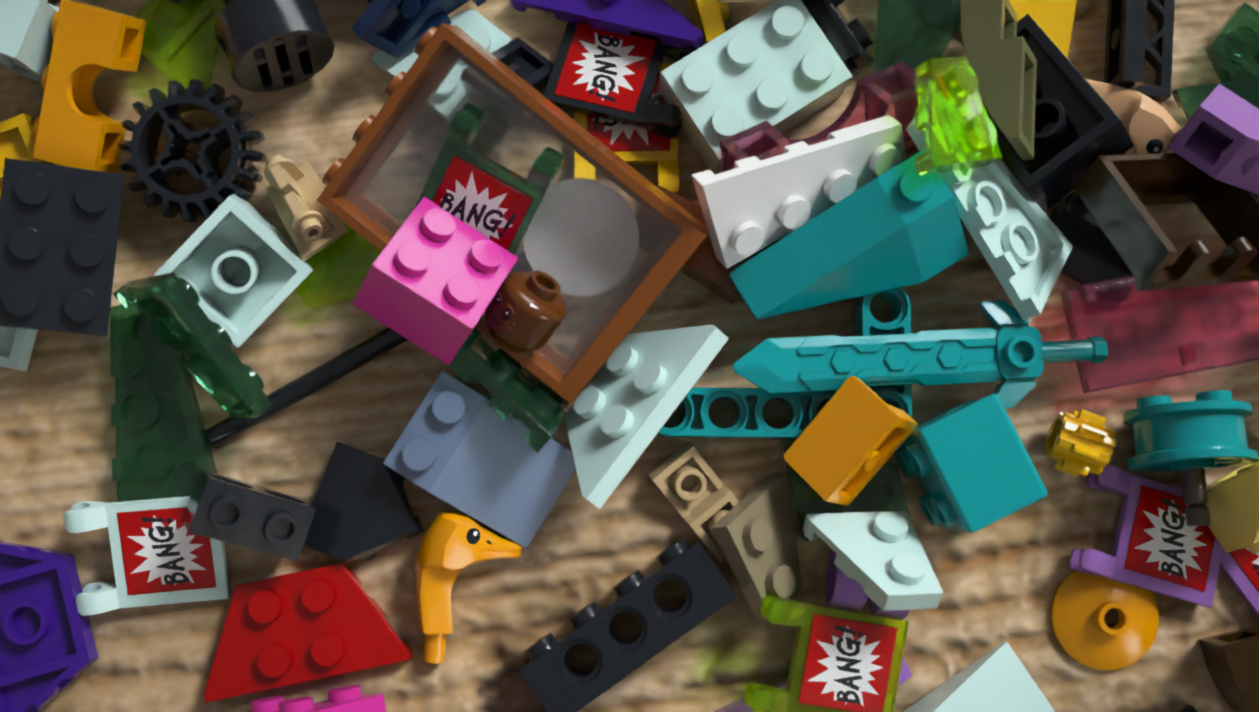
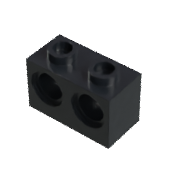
(248, 515)

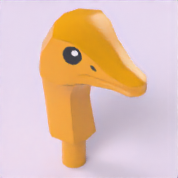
(446, 549)

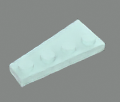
(1008, 229)

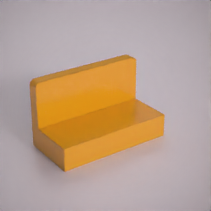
(848, 442)

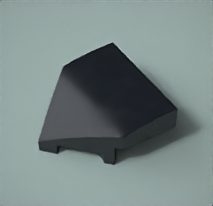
(360, 507)

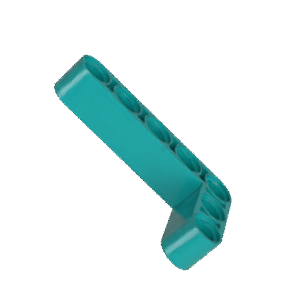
(800, 405)

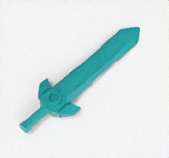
(922, 358)

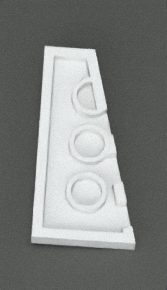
(779, 194)

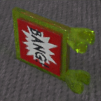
(837, 661)

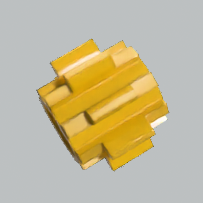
(1080, 443)

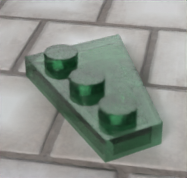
(186, 328)

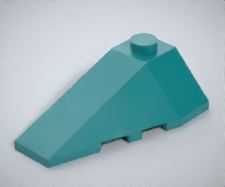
(870, 242)

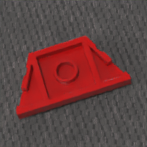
(299, 632)

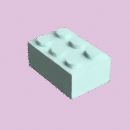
(759, 71)

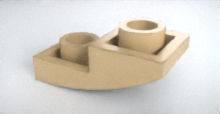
(695, 493)

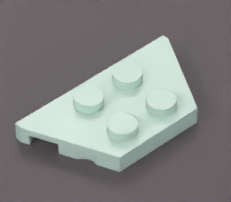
(633, 401)

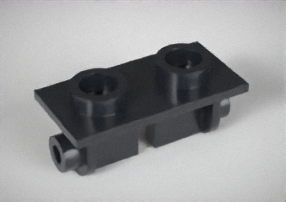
(847, 38)

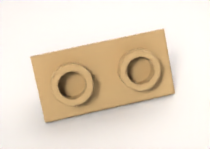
(295, 197)

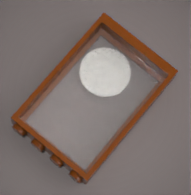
(597, 232)

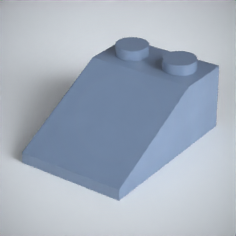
(480, 461)

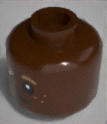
(525, 311)

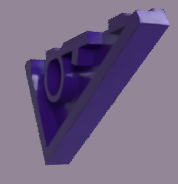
(623, 17)

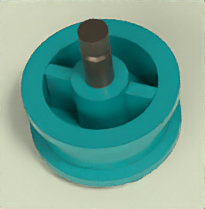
(1189, 441)

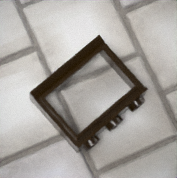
(1116, 194)

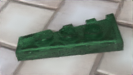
(509, 389)

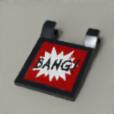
(613, 77)

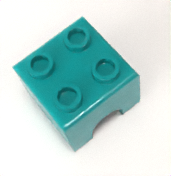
(970, 466)

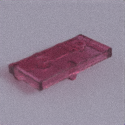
(1162, 329)

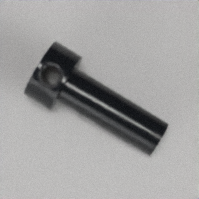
(273, 42)

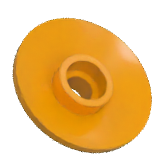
(1080, 626)

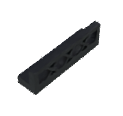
(1128, 46)

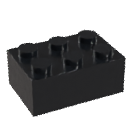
(58, 247)

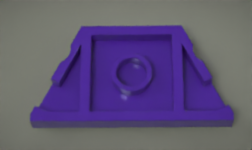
(41, 632)

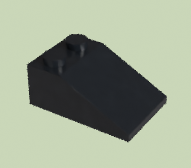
(1070, 124)

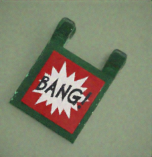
(484, 191)

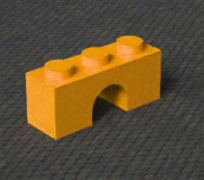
(70, 124)

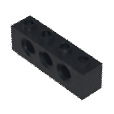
(569, 690)

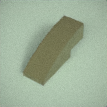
(1003, 69)

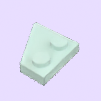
(881, 555)

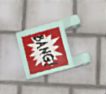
(151, 555)

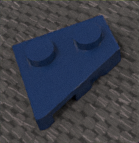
(400, 24)

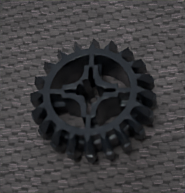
(166, 116)

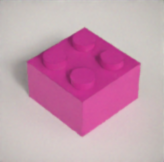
(434, 280)

